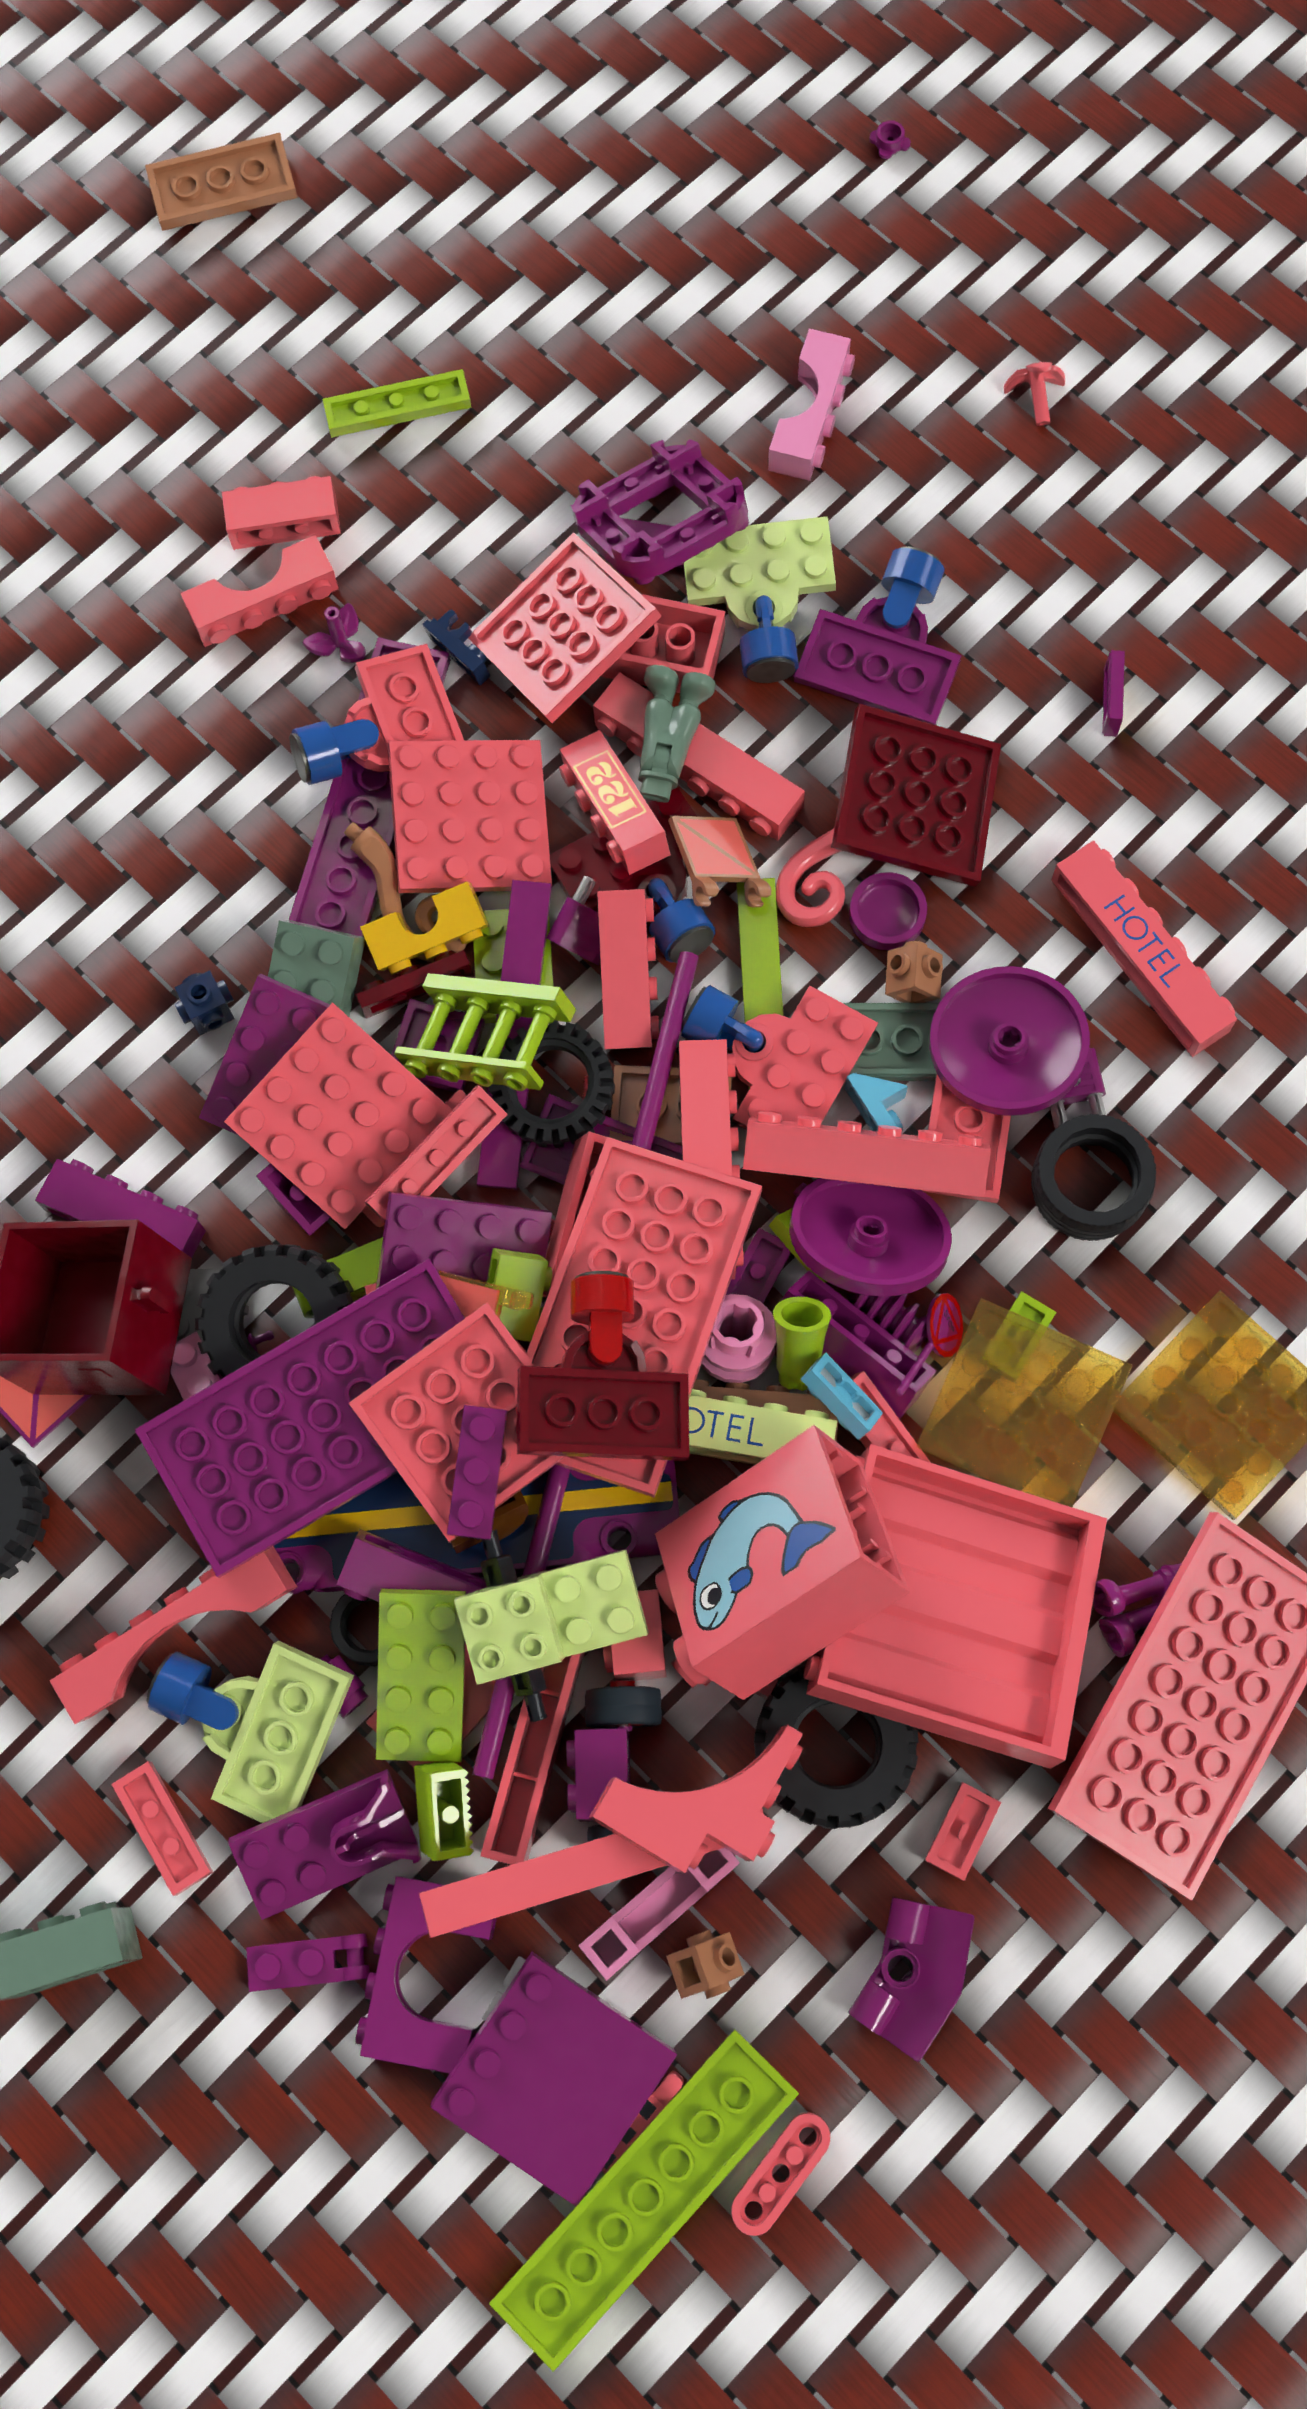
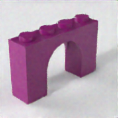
(392, 2027)

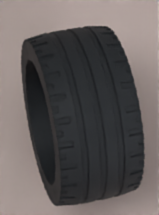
(1113, 1136)

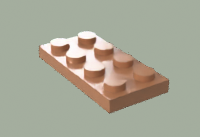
(221, 181)

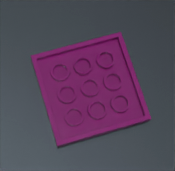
(553, 2079)

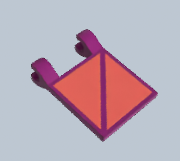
(36, 1414)

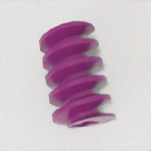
(895, 1317)

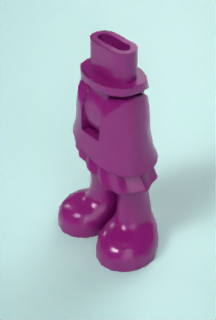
(1111, 1600)

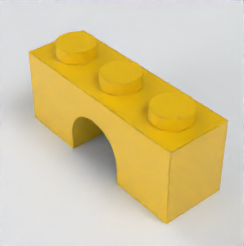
(458, 918)

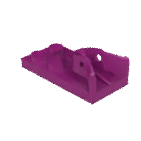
(325, 1844)

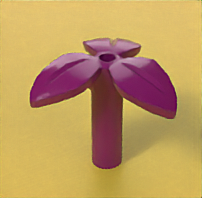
(342, 625)

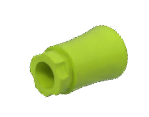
(800, 1337)

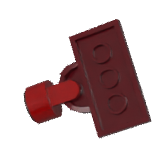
(602, 1393)

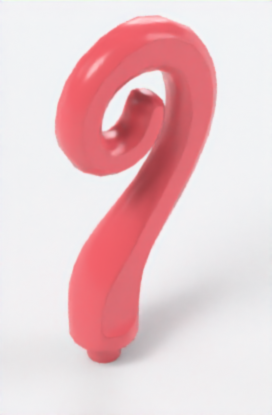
(794, 870)

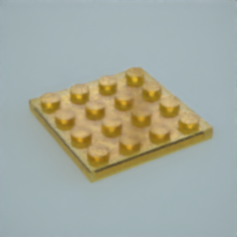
(1023, 1405)
(1221, 1405)

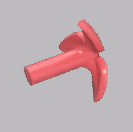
(1036, 375)

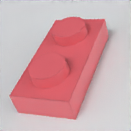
(962, 1831)

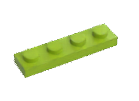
(397, 403)

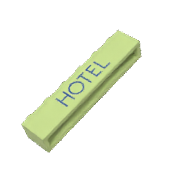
(746, 1432)

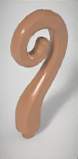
(379, 858)

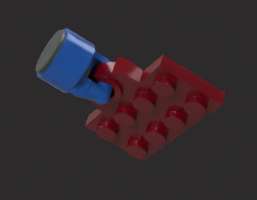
(677, 921)

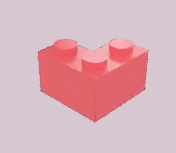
(643, 1656)

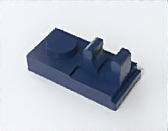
(452, 641)

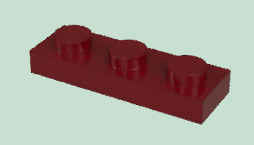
(383, 996)

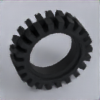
(585, 1116)

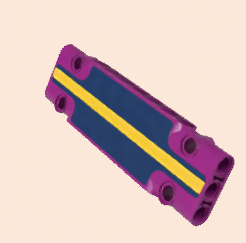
(392, 1511)

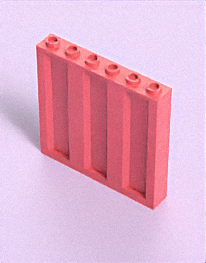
(991, 1617)

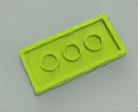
(420, 1676)

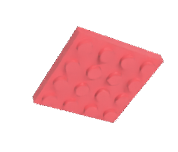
(564, 627)
(468, 814)
(337, 1115)
(421, 1404)

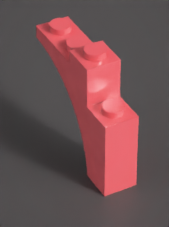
(676, 1823)

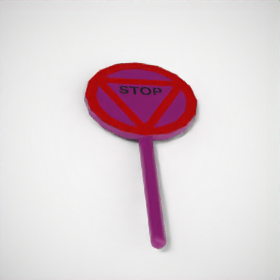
(943, 1331)

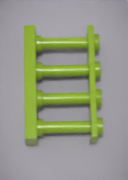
(479, 998)

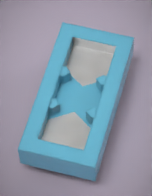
(841, 1396)

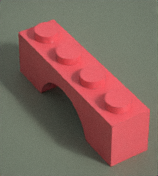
(222, 612)

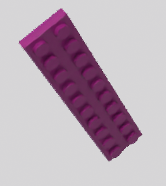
(336, 884)

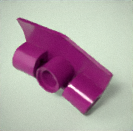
(916, 2007)

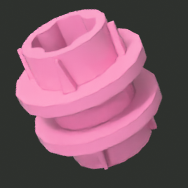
(744, 1360)

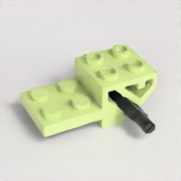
(546, 1617)

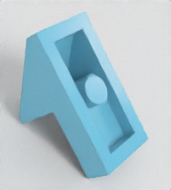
(873, 1097)

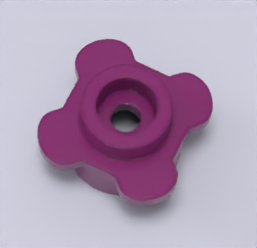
(890, 139)

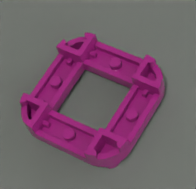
(638, 554)

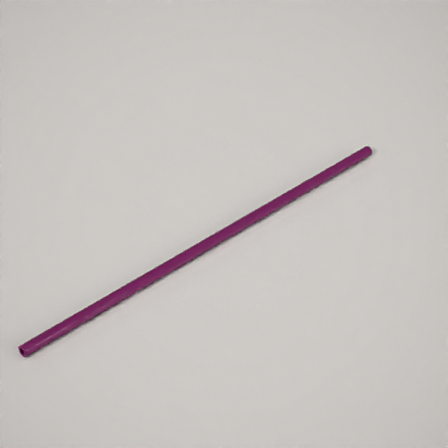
(558, 1475)

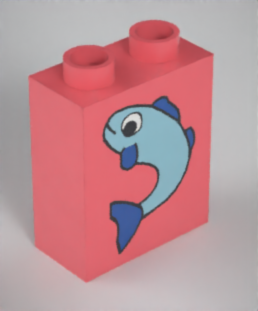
(777, 1565)

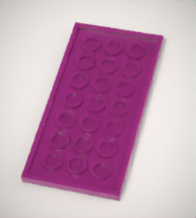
(279, 1434)

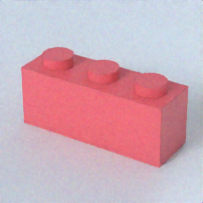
(281, 512)

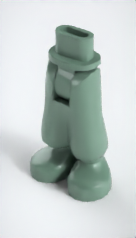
(669, 728)

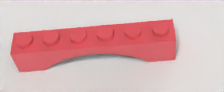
(103, 1676)

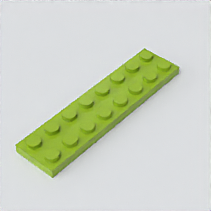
(643, 2200)

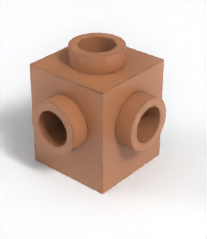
(914, 973)
(713, 1961)

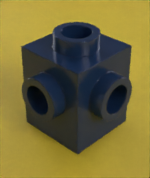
(204, 1002)

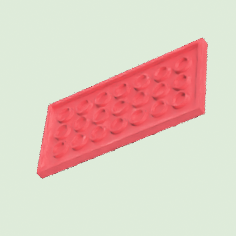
(679, 1242)
(1194, 1709)

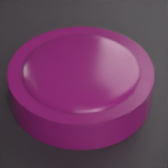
(887, 911)

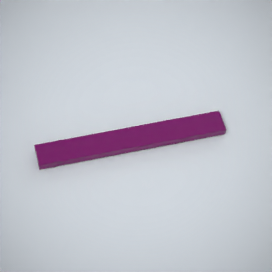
(521, 964)

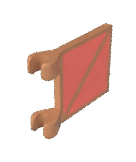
(717, 853)

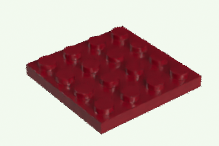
(916, 795)

